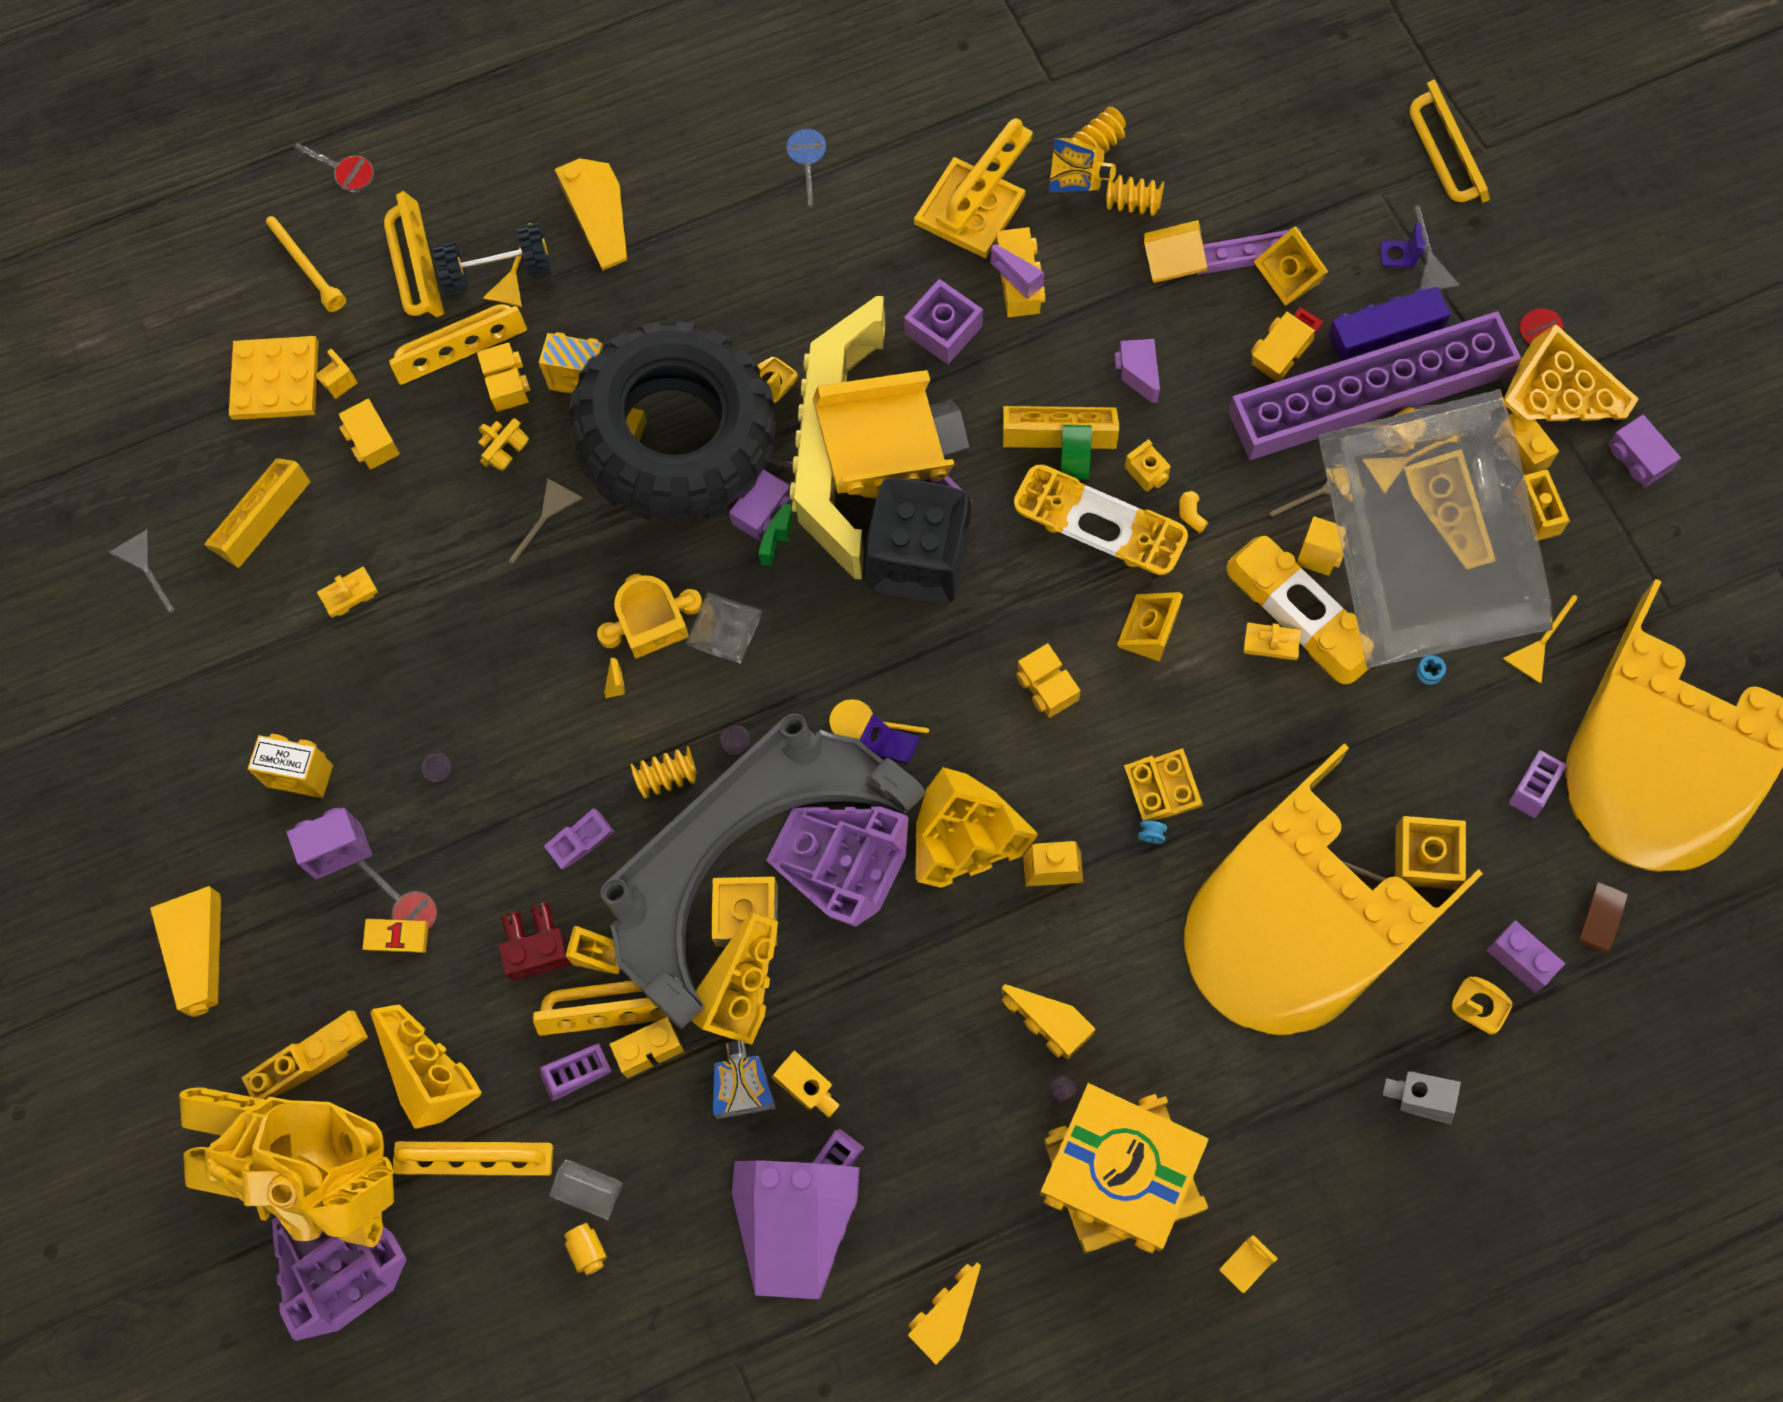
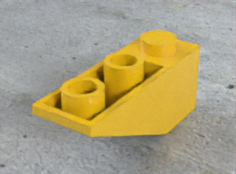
(1057, 1022)
(944, 1324)

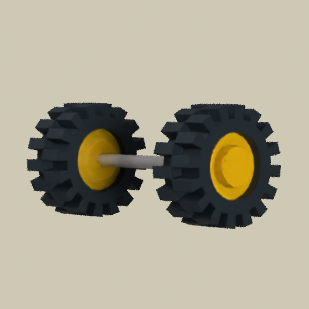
(452, 269)

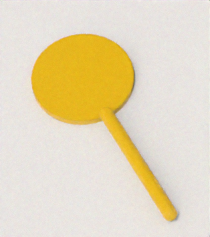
(852, 717)

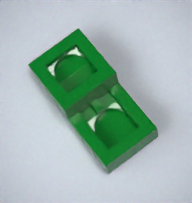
(1076, 451)
(778, 530)

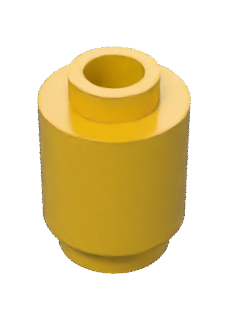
(585, 1249)

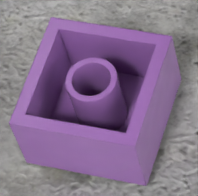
(943, 321)
(329, 843)

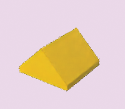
(1175, 251)
(1291, 266)
(1150, 624)

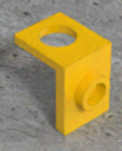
(1247, 1264)

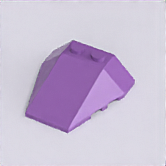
(842, 857)
(792, 1222)
(332, 1280)

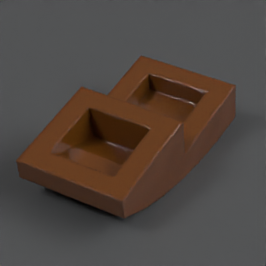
(1602, 918)

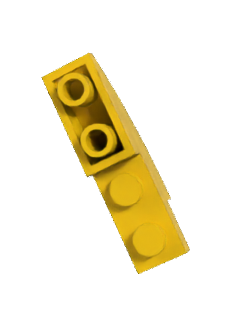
(307, 1059)

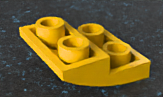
(1163, 785)

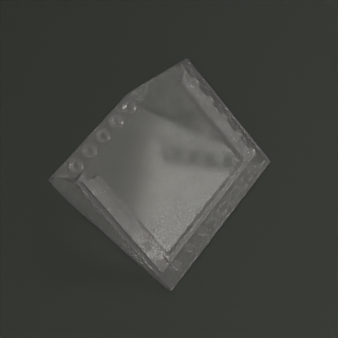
(1437, 530)

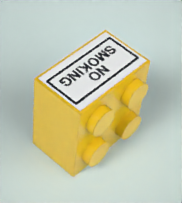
(290, 765)

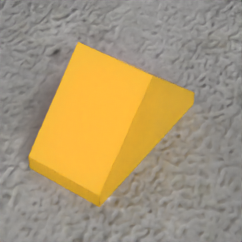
(592, 951)

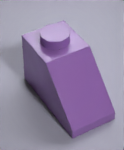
(1139, 367)

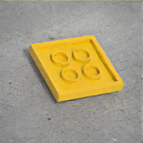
(990, 217)
(273, 378)

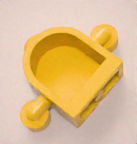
(648, 615)

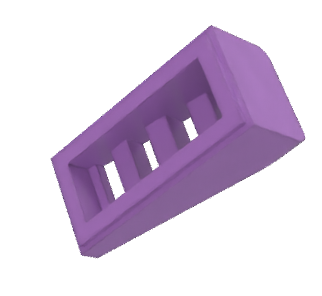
(1018, 272)
(1529, 800)
(567, 1087)
(830, 1147)

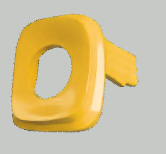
(779, 369)
(1468, 1010)

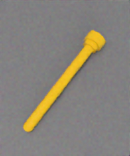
(330, 297)

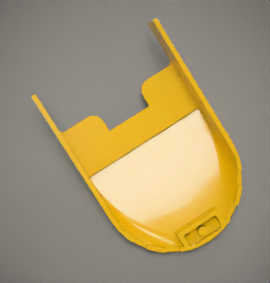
(1666, 767)
(1289, 930)

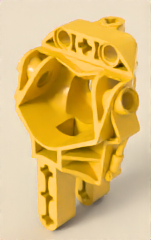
(291, 1159)

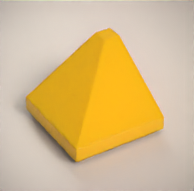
(614, 683)

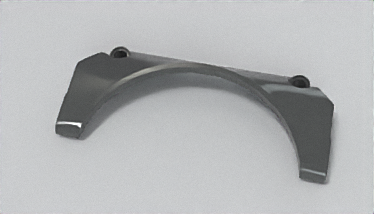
(665, 874)

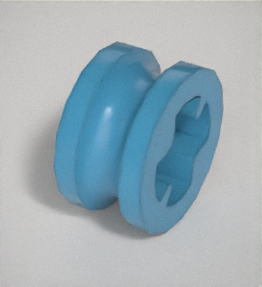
(1435, 662)
(1152, 832)

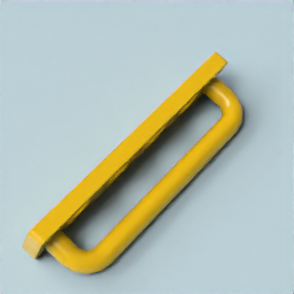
(1014, 134)
(1479, 187)
(420, 257)
(455, 336)
(581, 1018)
(472, 1154)

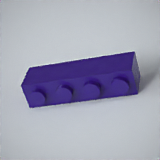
(1389, 323)

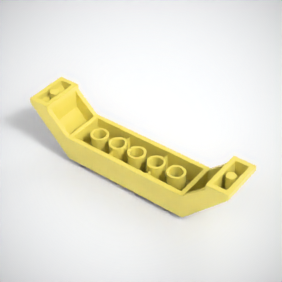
(814, 484)

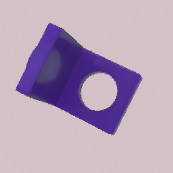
(1410, 249)
(890, 743)

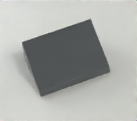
(949, 427)

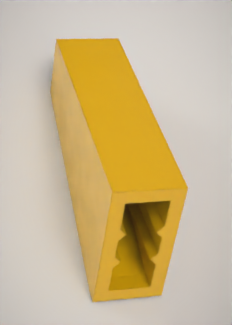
(191, 948)

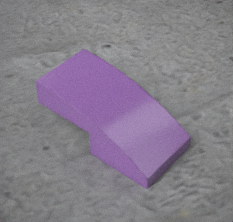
(580, 839)

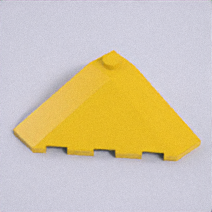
(1565, 383)

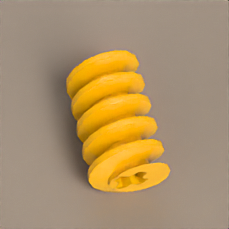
(1103, 130)
(1134, 195)
(664, 773)

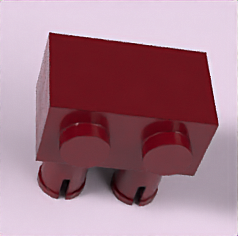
(536, 953)

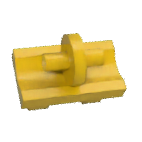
(494, 454)
(347, 592)
(1272, 641)

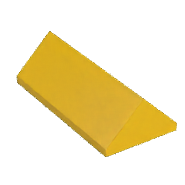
(1043, 425)
(258, 511)

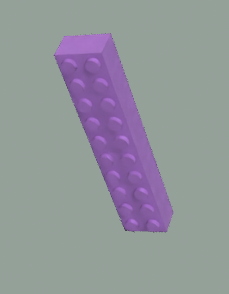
(1374, 385)

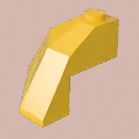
(965, 829)

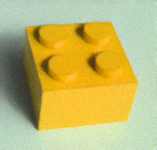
(1431, 852)

